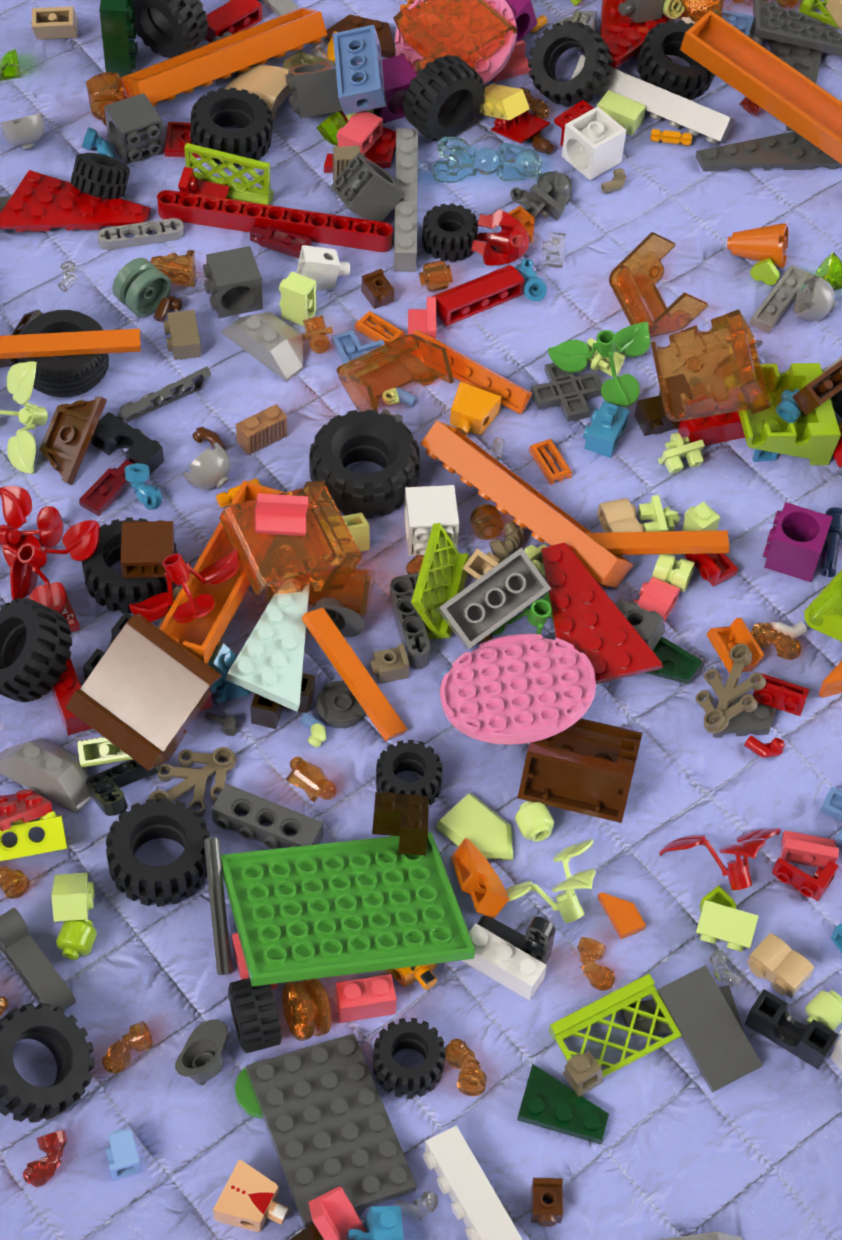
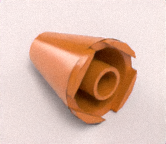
(761, 244)

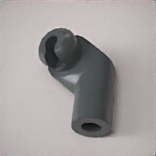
(520, 196)

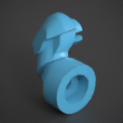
(93, 140)
(535, 287)
(788, 408)
(146, 494)

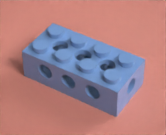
(352, 47)

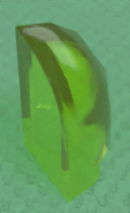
(9, 66)
(331, 126)
(831, 271)

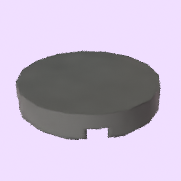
(338, 706)

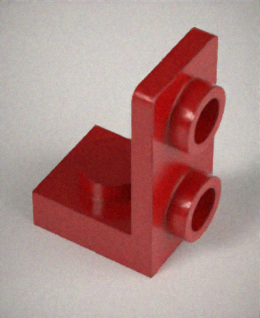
(190, 184)
(809, 886)

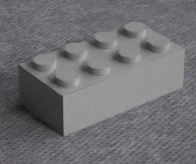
(493, 598)

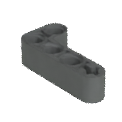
(409, 621)
(31, 962)

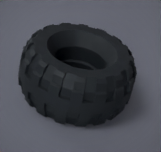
(371, 439)

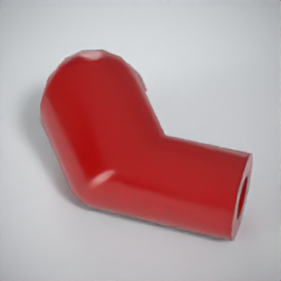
(765, 750)

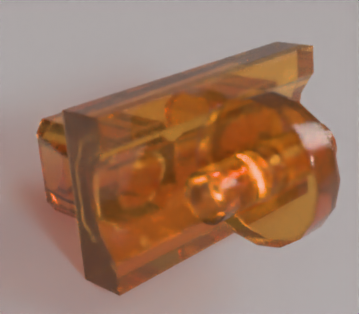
(317, 332)

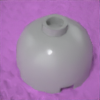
(24, 130)
(815, 299)
(209, 469)

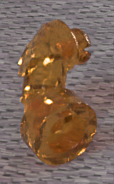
(539, 107)
(784, 644)
(13, 882)
(598, 976)
(119, 1056)
(471, 1078)

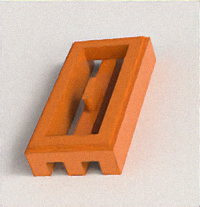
(377, 332)
(556, 475)

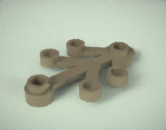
(718, 719)
(196, 777)

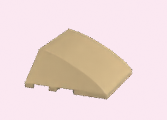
(266, 82)

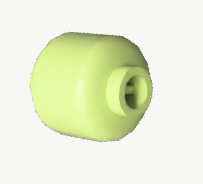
(534, 821)
(825, 1009)

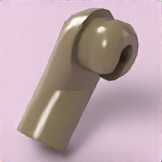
(617, 181)

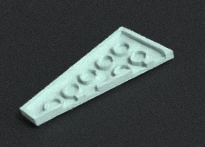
(275, 651)

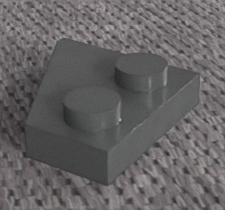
(754, 722)

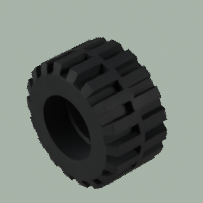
(100, 175)
(449, 232)
(409, 758)
(254, 1015)
(409, 1036)

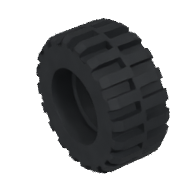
(170, 25)
(552, 46)
(660, 71)
(443, 97)
(237, 109)
(109, 586)
(32, 649)
(151, 822)
(71, 1057)

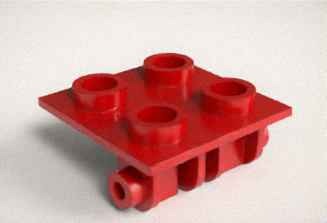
(520, 127)

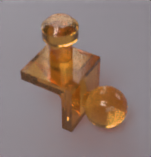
(311, 779)

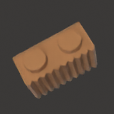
(261, 429)

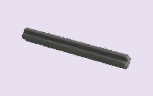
(218, 906)

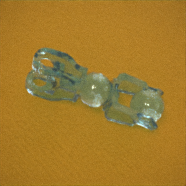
(467, 160)

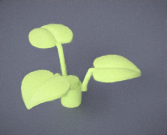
(22, 447)
(566, 901)

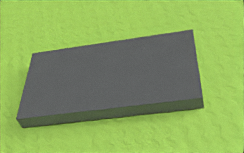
(709, 1029)

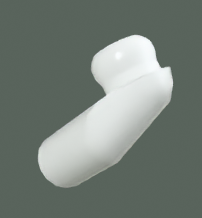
(794, 631)

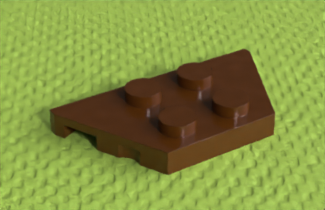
(382, 28)
(70, 435)

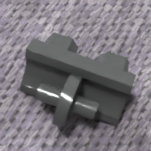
(544, 203)

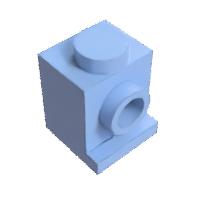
(122, 1154)

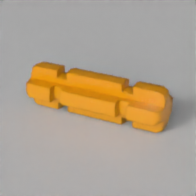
(671, 137)
(224, 498)

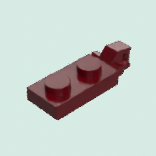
(279, 240)
(105, 489)

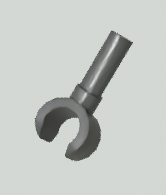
(229, 723)

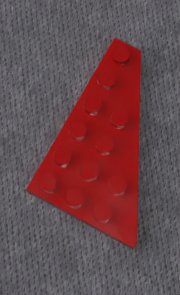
(622, 33)
(52, 203)
(591, 620)

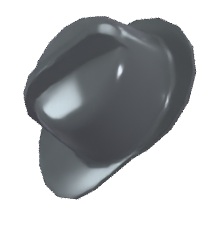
(559, 182)
(345, 619)
(202, 1053)

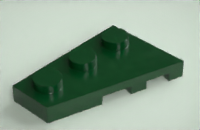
(676, 662)
(559, 1109)

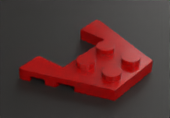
(380, 152)
(23, 806)

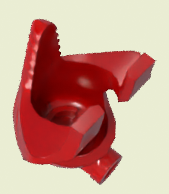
(509, 243)

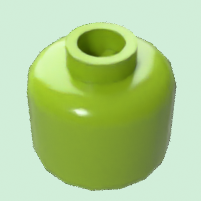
(76, 938)

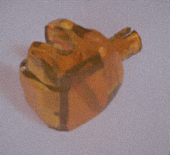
(104, 90)

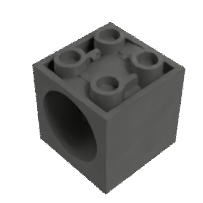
(313, 89)
(134, 128)
(367, 189)
(233, 282)

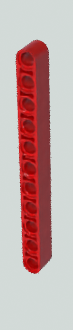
(243, 215)

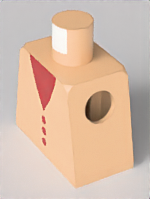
(249, 1200)

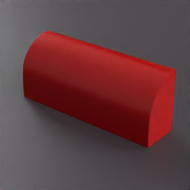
(479, 294)

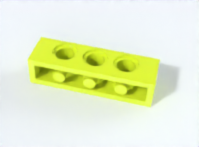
(25, 846)

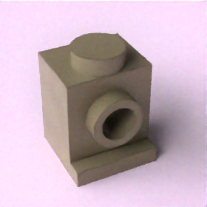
(390, 664)
(580, 1069)

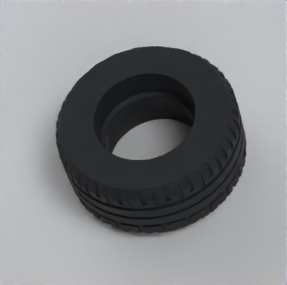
(68, 375)

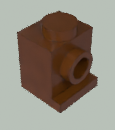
(377, 289)
(546, 1189)

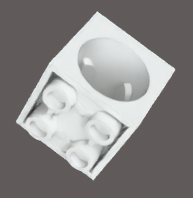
(593, 143)
(429, 506)

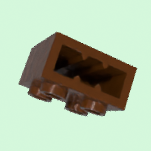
(145, 547)

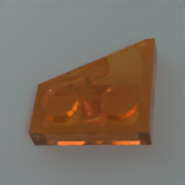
(179, 269)

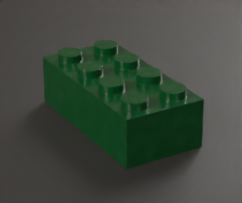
(118, 36)

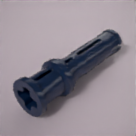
(832, 542)

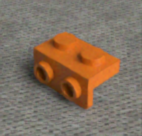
(725, 638)

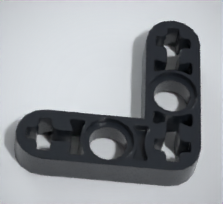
(106, 785)
(538, 936)

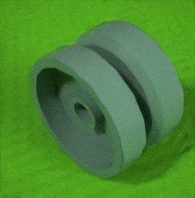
(141, 287)

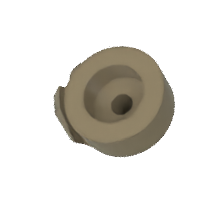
(513, 540)

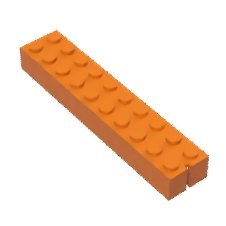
(226, 56)
(767, 81)
(522, 502)
(205, 633)

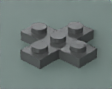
(567, 392)

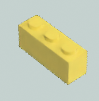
(503, 102)

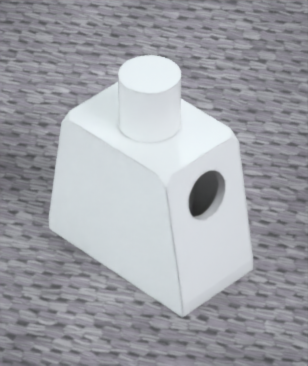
(322, 266)

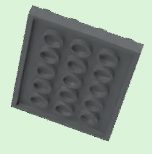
(330, 1125)

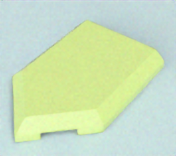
(480, 825)

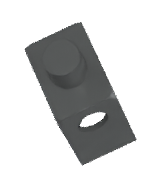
(642, 10)

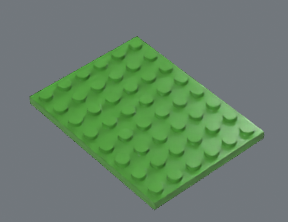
(343, 910)

